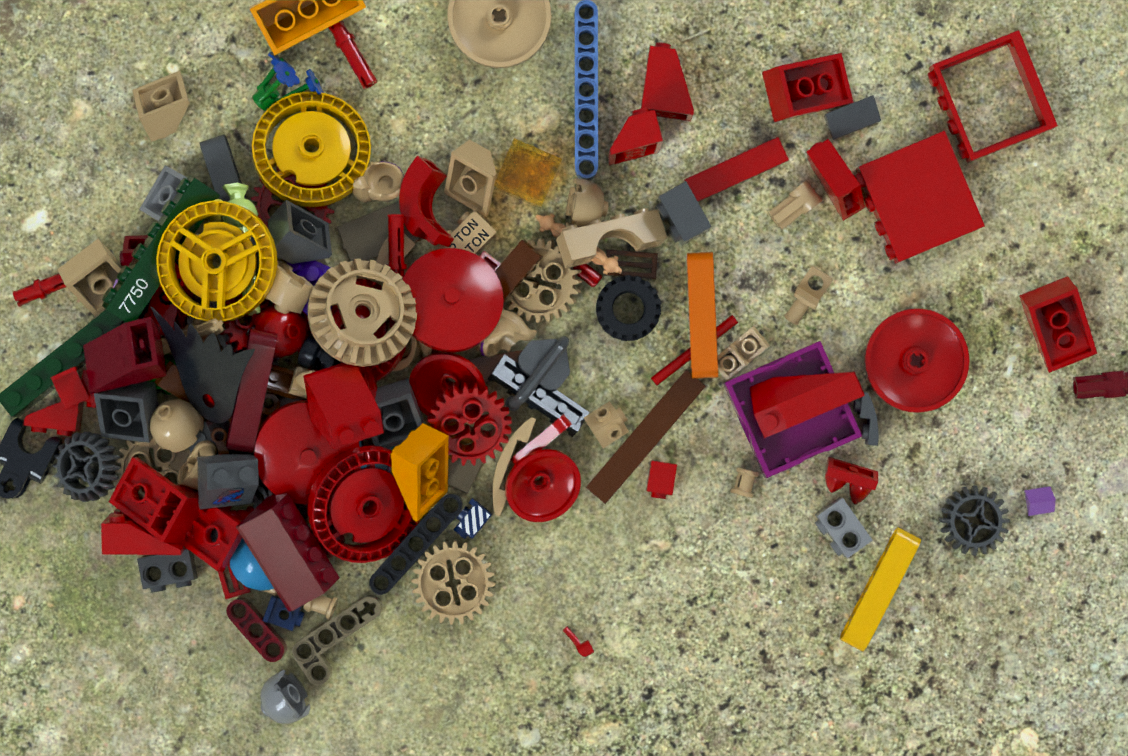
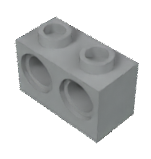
(847, 524)

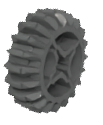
(94, 469)
(978, 508)

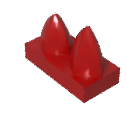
(861, 479)

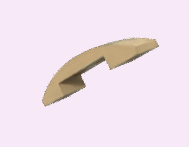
(523, 434)

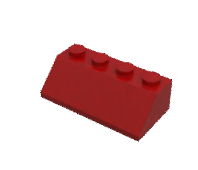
(637, 137)

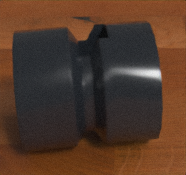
(314, 357)

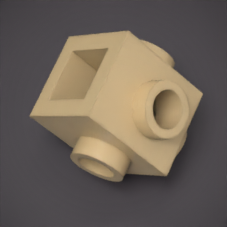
(607, 424)

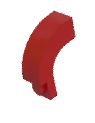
(416, 201)

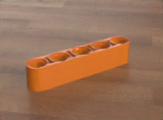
(702, 315)

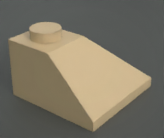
(162, 105)
(471, 177)

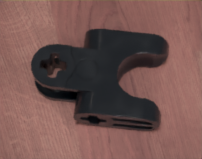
(21, 464)

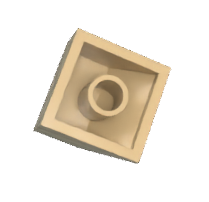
(91, 275)

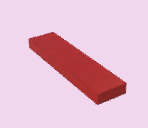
(737, 169)

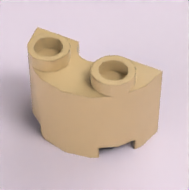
(289, 290)

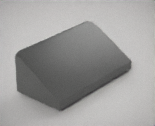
(852, 117)

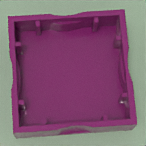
(803, 440)

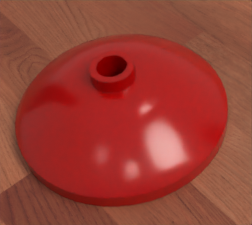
(431, 378)
(550, 494)

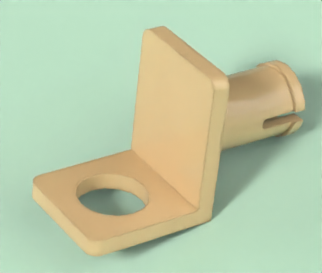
(806, 296)

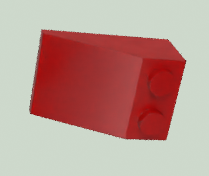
(807, 87)
(1058, 323)
(125, 537)

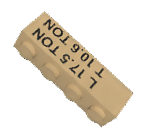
(471, 234)

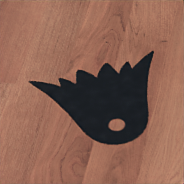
(206, 369)

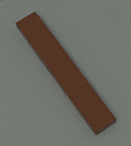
(645, 436)

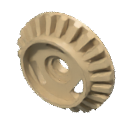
(356, 342)

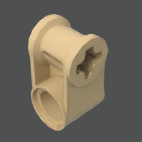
(188, 471)

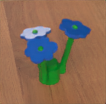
(285, 74)

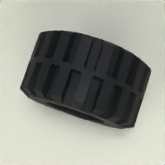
(632, 285)

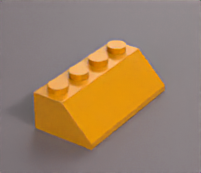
(292, 21)

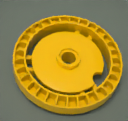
(315, 130)
(236, 266)

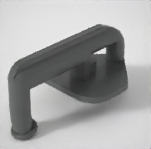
(545, 365)

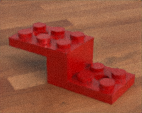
(174, 514)

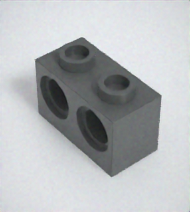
(167, 564)

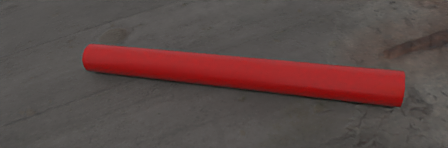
(686, 356)

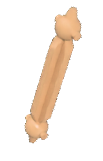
(609, 264)

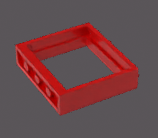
(1029, 78)

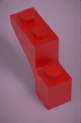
(61, 418)

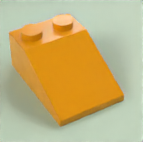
(421, 469)

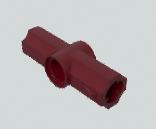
(1105, 385)

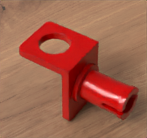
(69, 387)

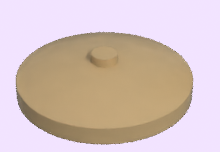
(499, 30)

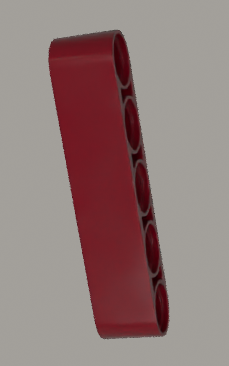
(251, 392)

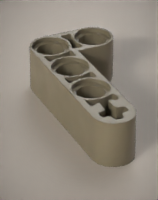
(339, 633)

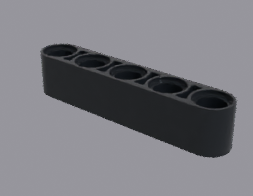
(410, 555)

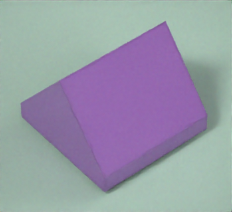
(1040, 501)

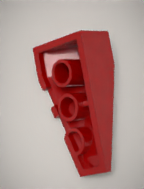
(795, 399)

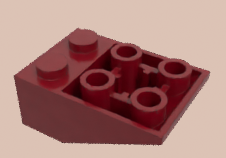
(125, 356)

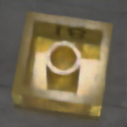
(527, 173)

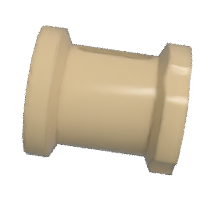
(744, 482)

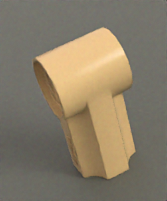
(799, 202)

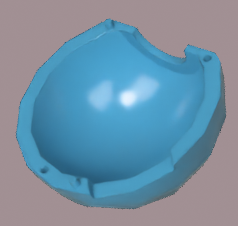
(247, 569)

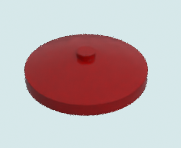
(454, 299)
(916, 360)
(293, 452)

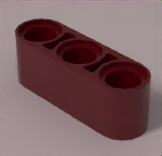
(244, 624)

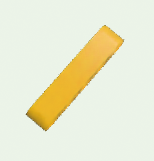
(880, 589)

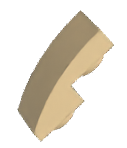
(741, 352)

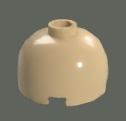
(585, 203)
(175, 425)

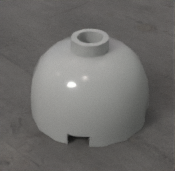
(284, 698)

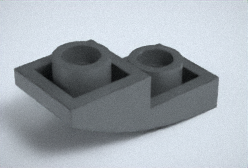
(866, 410)

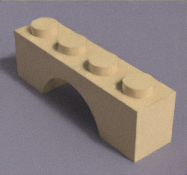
(640, 230)

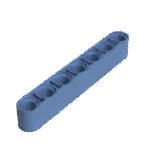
(586, 78)

